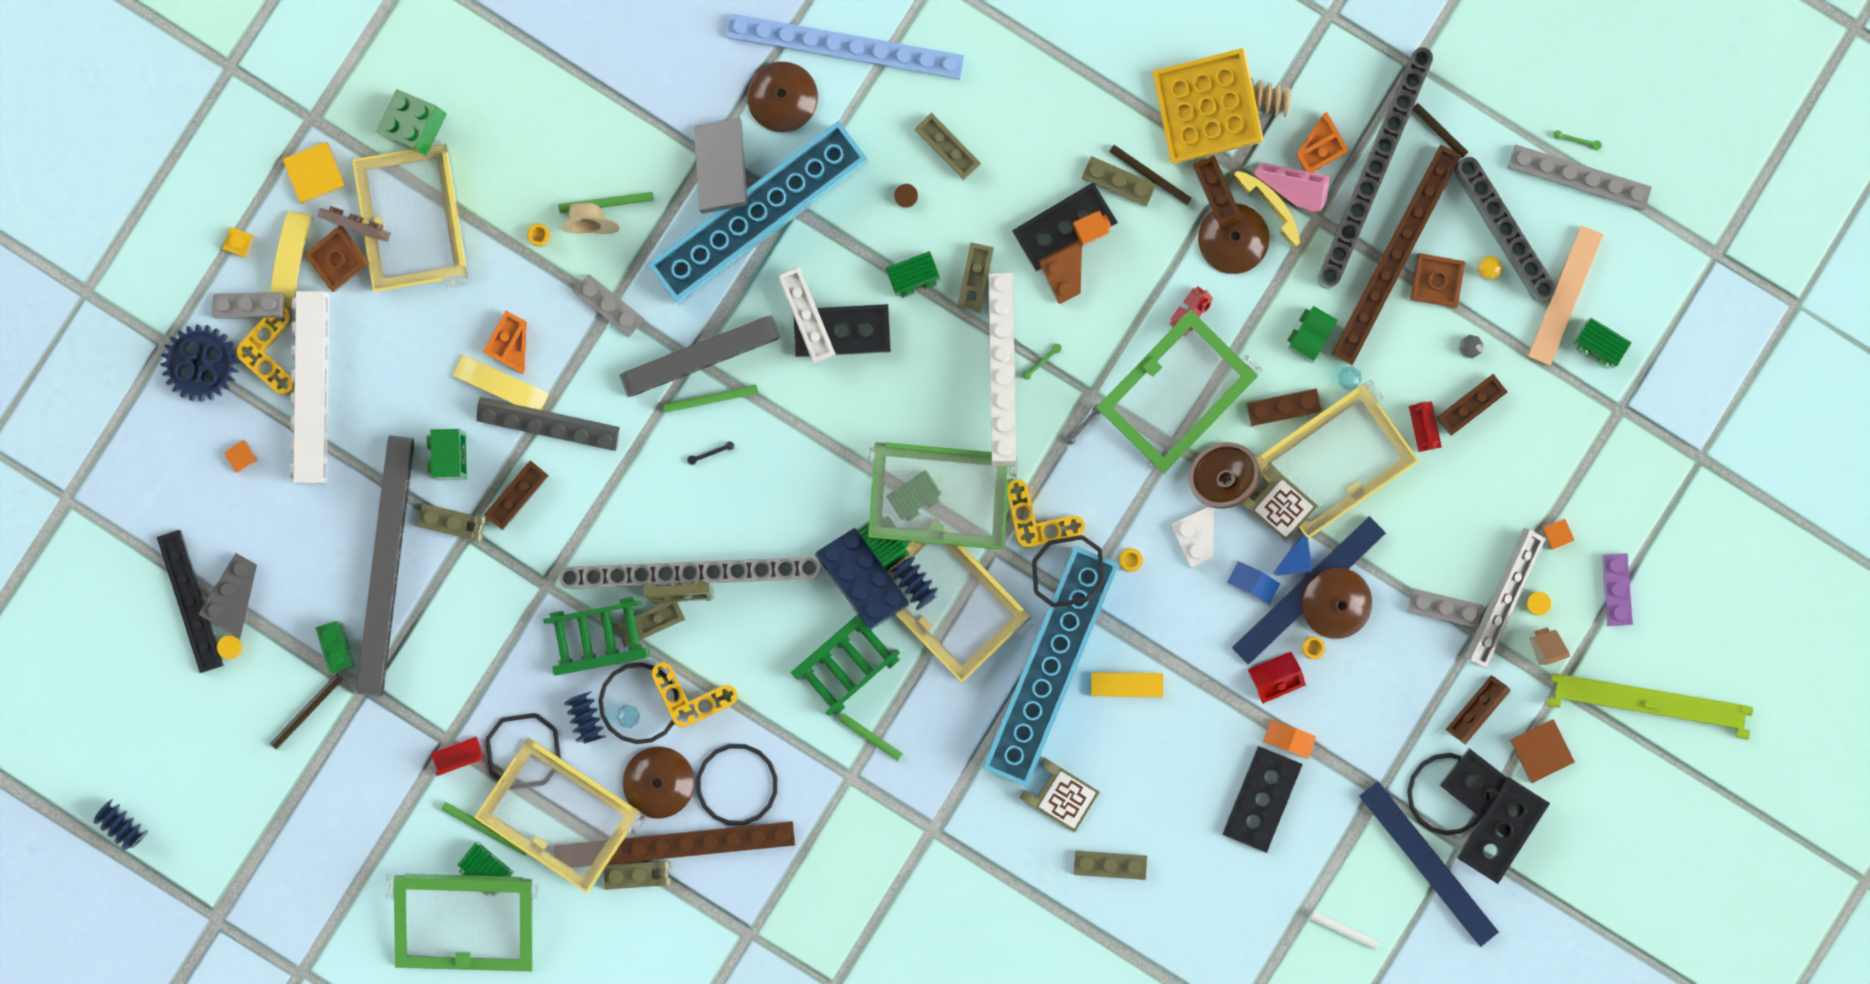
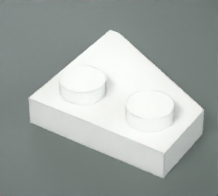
(1196, 536)

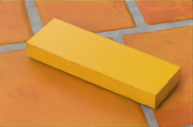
(1126, 684)

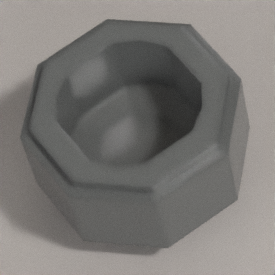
(1470, 346)

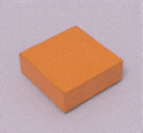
(240, 456)
(1558, 534)

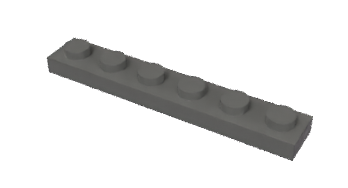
(547, 424)

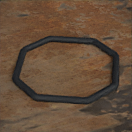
(1075, 601)
(513, 718)

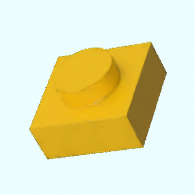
(238, 242)

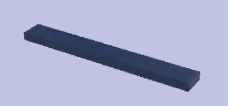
(1289, 607)
(1428, 863)

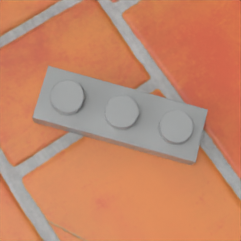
(248, 305)
(609, 305)
(1445, 608)

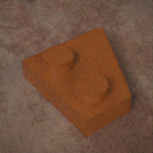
(1064, 271)

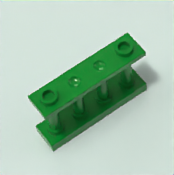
(823, 655)
(589, 659)

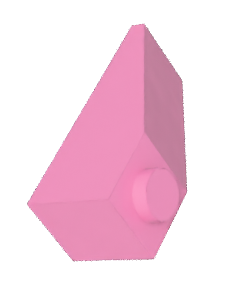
(1298, 186)

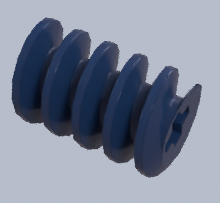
(914, 583)
(584, 718)
(119, 826)

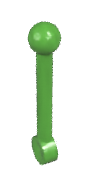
(1596, 145)
(1056, 348)

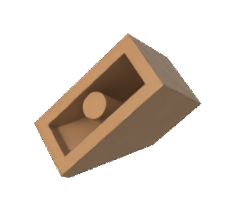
(1548, 646)

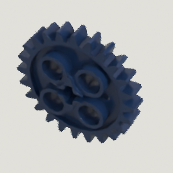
(178, 359)

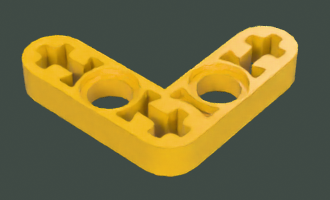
(260, 347)
(1037, 529)
(683, 704)

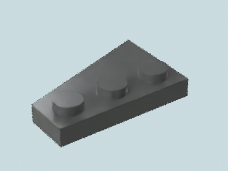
(231, 596)

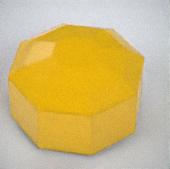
(539, 235)
(1489, 268)
(1313, 647)

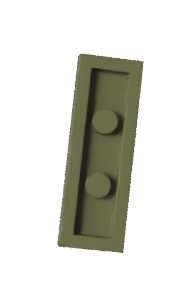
(947, 146)
(1118, 181)
(1110, 865)

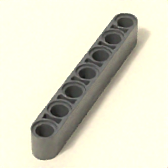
(1505, 241)
(699, 356)

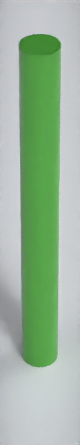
(612, 201)
(710, 398)
(471, 821)

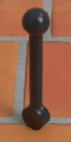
(692, 460)

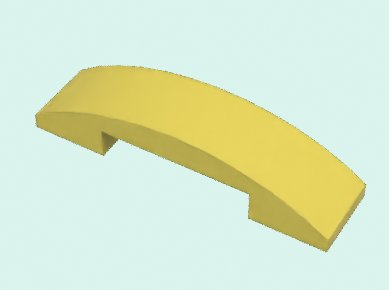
(1249, 183)
(289, 255)
(499, 383)

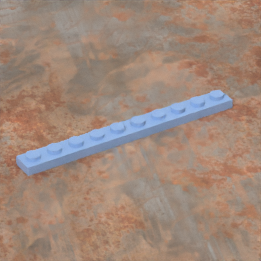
(845, 46)

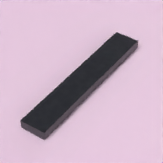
(189, 600)

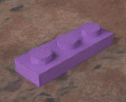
(1617, 589)

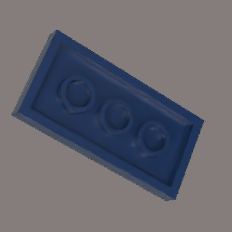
(862, 579)

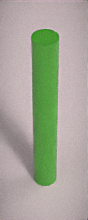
(870, 737)

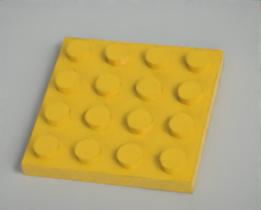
(1208, 106)

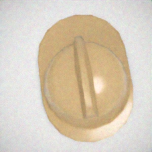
(588, 219)

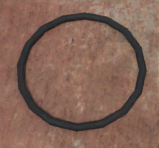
(601, 705)
(710, 757)
(1414, 811)

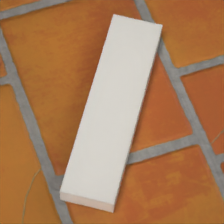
(806, 315)

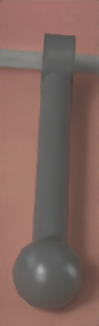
(1071, 439)

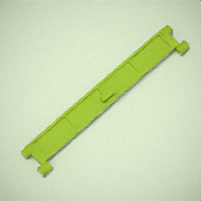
(1650, 702)

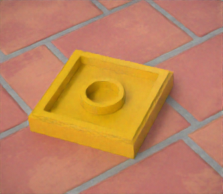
(313, 172)

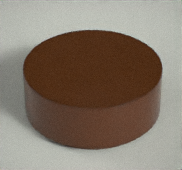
(906, 195)

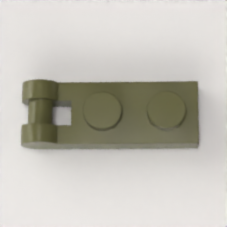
(975, 276)
(451, 522)
(678, 592)
(653, 621)
(636, 875)

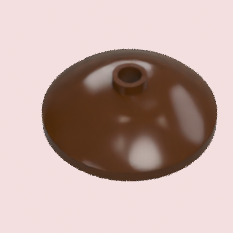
(787, 112)
(1230, 255)
(1221, 464)
(1322, 598)
(674, 774)

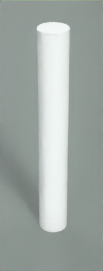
(1344, 930)

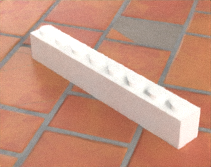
(1002, 370)
(311, 387)

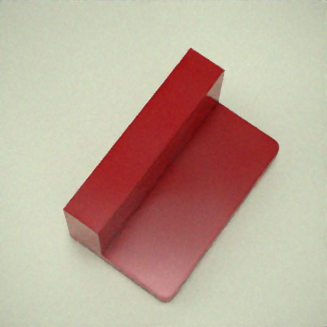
(1277, 677)
(457, 756)

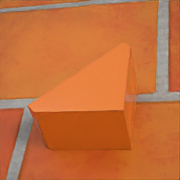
(1289, 738)

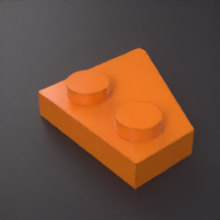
(1321, 146)
(509, 342)

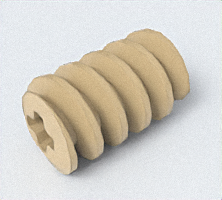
(1271, 98)

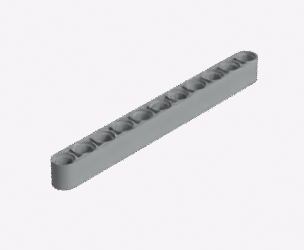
(678, 572)

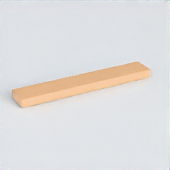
(1565, 295)

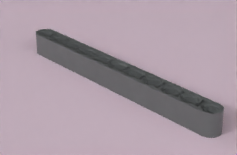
(1377, 156)
(385, 566)

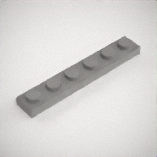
(1579, 177)
(1505, 598)

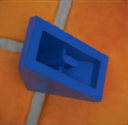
(1296, 560)
(1253, 582)

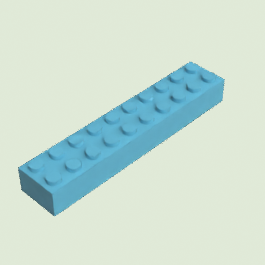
(770, 206)
(1049, 669)

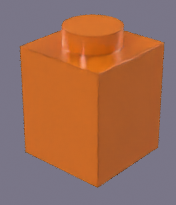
(1092, 228)

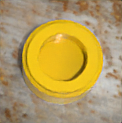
(1130, 560)
(1538, 603)
(229, 647)

